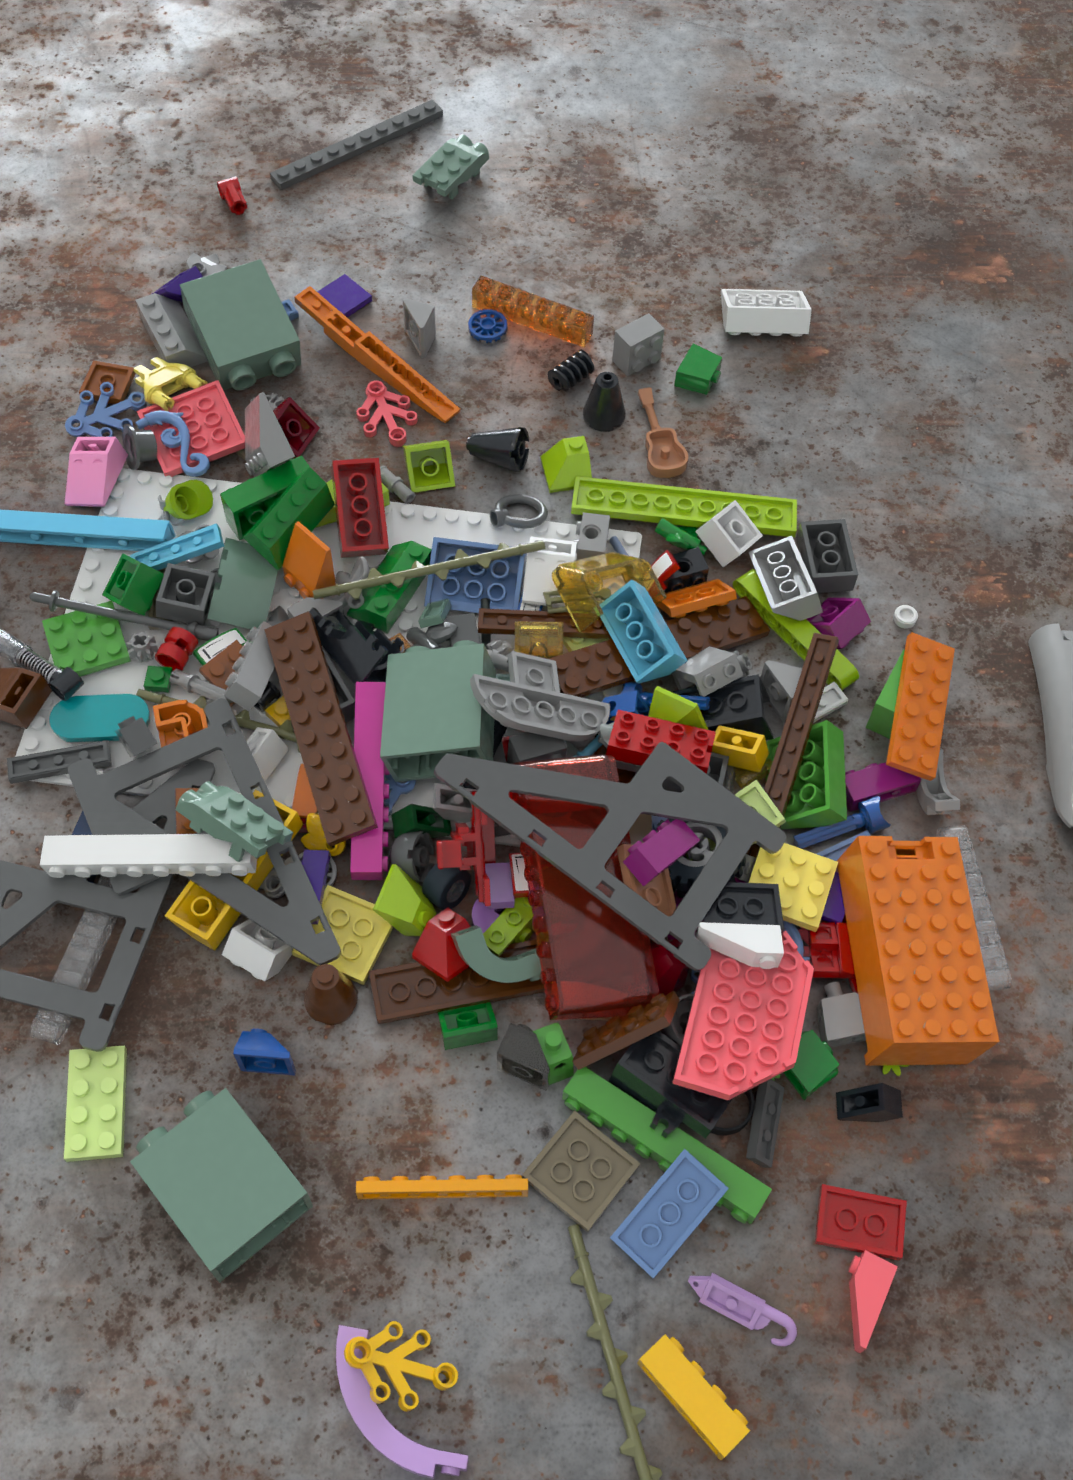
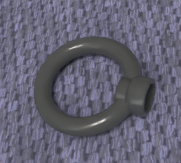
(501, 516)

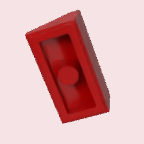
(844, 952)

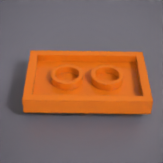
(697, 598)

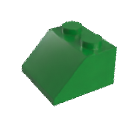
(133, 585)

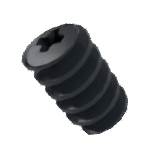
(571, 371)

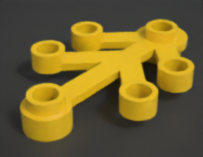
(396, 1365)

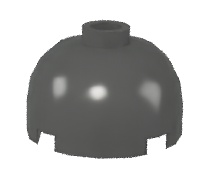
(412, 854)

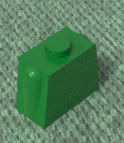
(698, 370)
(813, 1065)

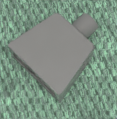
(840, 1017)

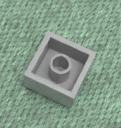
(638, 344)

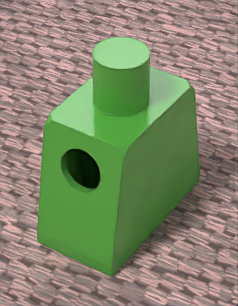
(556, 1052)

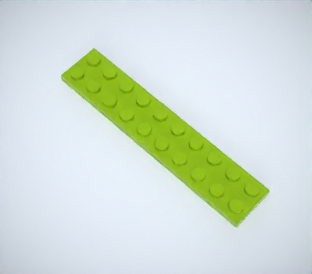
(679, 504)

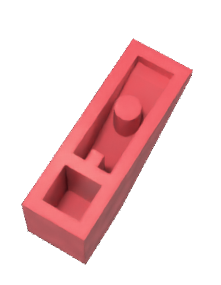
(868, 1291)

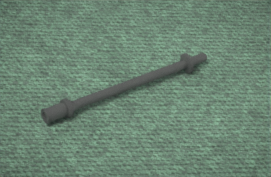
(199, 631)

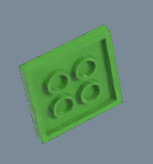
(86, 641)

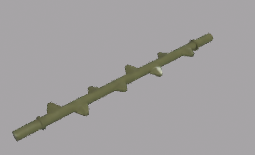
(441, 569)
(284, 731)
(614, 1358)

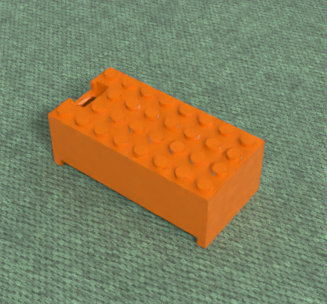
(915, 952)

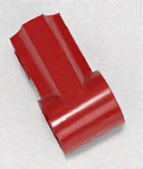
(231, 191)

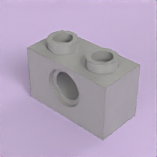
(592, 535)

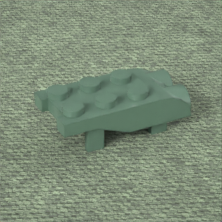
(452, 165)
(232, 819)

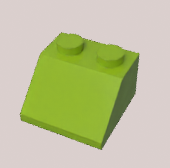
(429, 466)

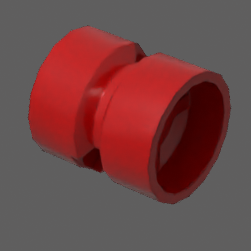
(176, 649)

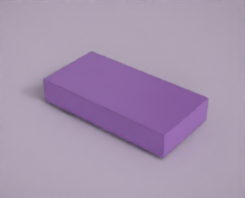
(500, 885)

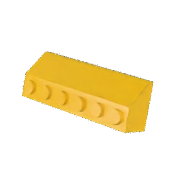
(208, 917)

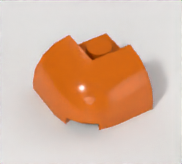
(178, 720)

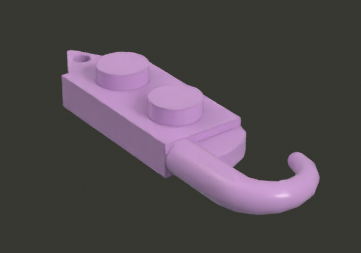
(741, 1306)

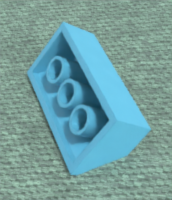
(641, 633)

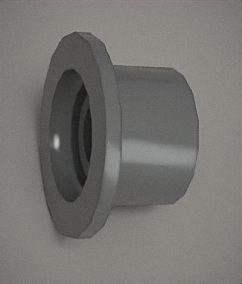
(139, 445)

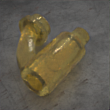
(745, 777)

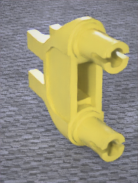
(165, 381)

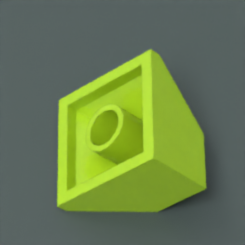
(565, 462)
(675, 708)
(404, 903)

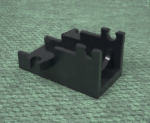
(356, 647)
(736, 706)
(648, 1075)

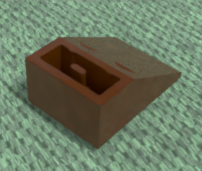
(21, 695)

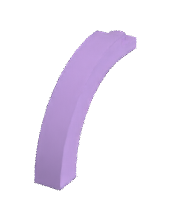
(376, 1427)

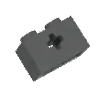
(135, 736)

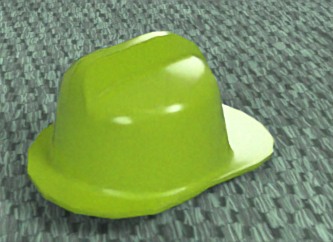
(189, 500)

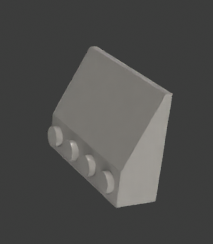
(264, 438)

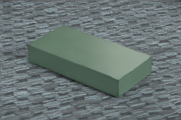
(435, 613)

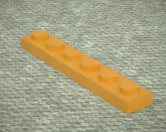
(429, 1187)

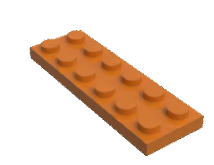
(920, 707)

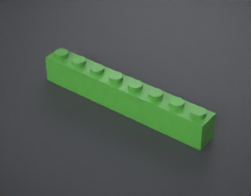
(631, 1123)

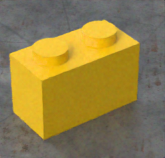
(744, 748)

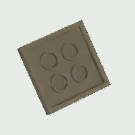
(581, 1171)

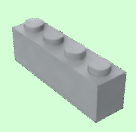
(251, 669)

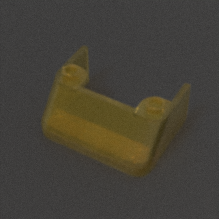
(583, 578)

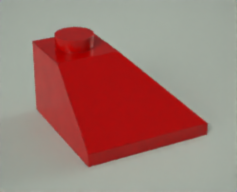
(436, 947)

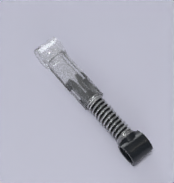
(61, 681)

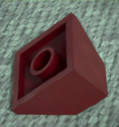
(296, 425)

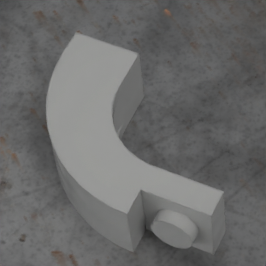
(934, 794)

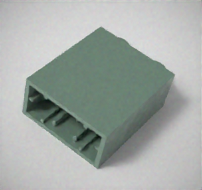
(241, 325)
(434, 709)
(220, 1182)

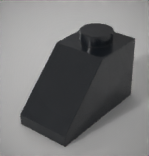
(869, 1103)

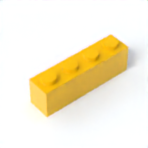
(693, 1396)

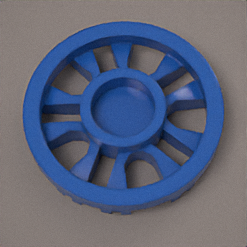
(487, 325)

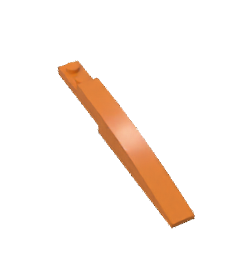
(376, 356)

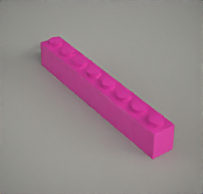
(367, 848)

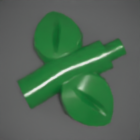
(681, 537)

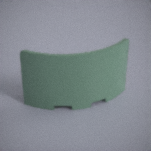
(244, 588)

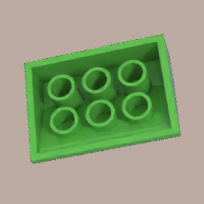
(820, 785)

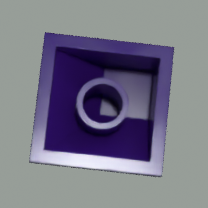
(172, 288)

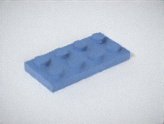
(669, 1213)

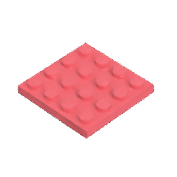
(210, 424)

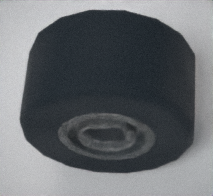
(446, 886)

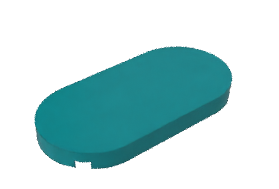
(95, 716)

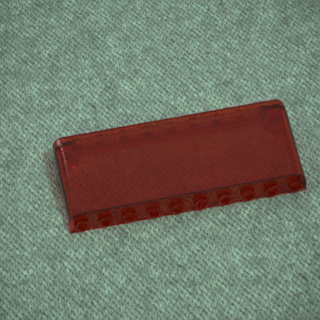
(587, 952)

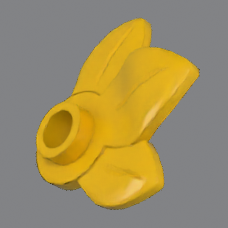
(316, 839)

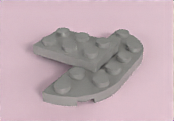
(534, 701)

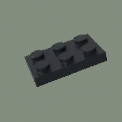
(747, 905)

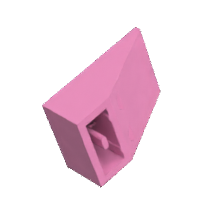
(93, 470)

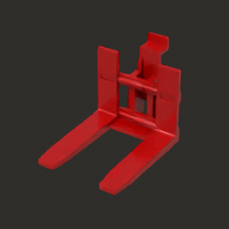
(480, 850)

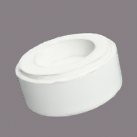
(905, 616)

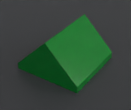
(468, 1026)

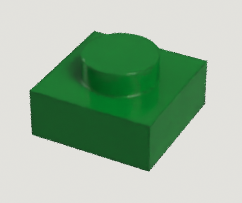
(158, 679)

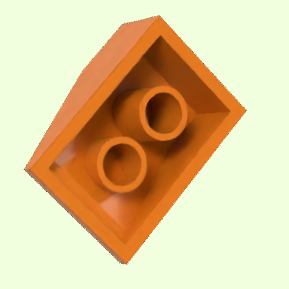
(307, 562)

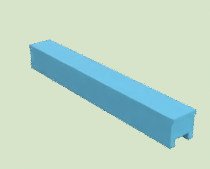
(83, 530)

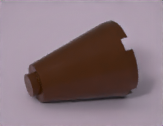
(330, 995)

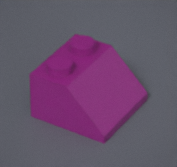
(841, 619)

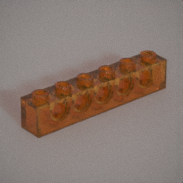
(533, 311)

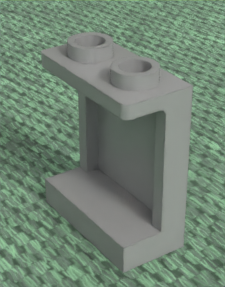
(708, 670)

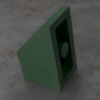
(420, 818)

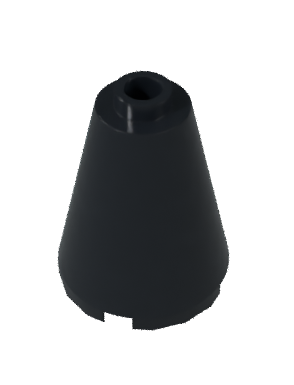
(605, 404)
(501, 447)

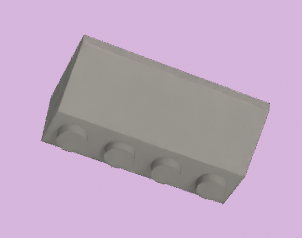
(170, 330)
(786, 580)

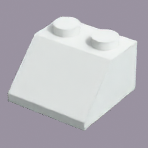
(729, 533)
(256, 950)

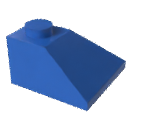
(262, 1054)

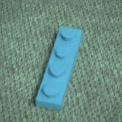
(181, 548)

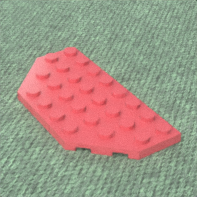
(744, 1023)

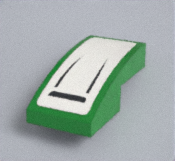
(217, 644)

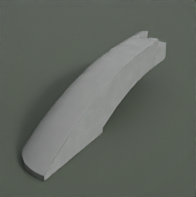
(1053, 666)

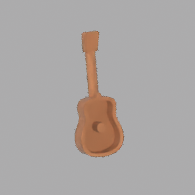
(665, 453)

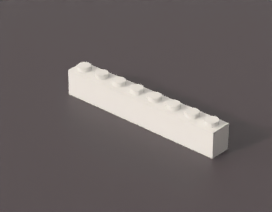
(141, 855)

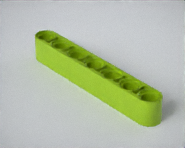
(794, 632)

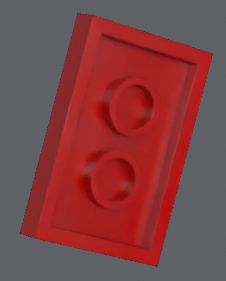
(861, 1222)

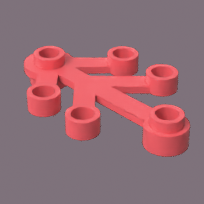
(377, 392)

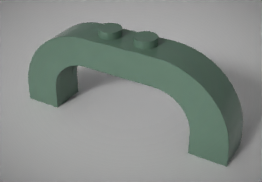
(476, 954)

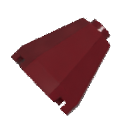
(669, 970)

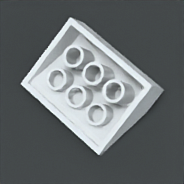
(765, 312)

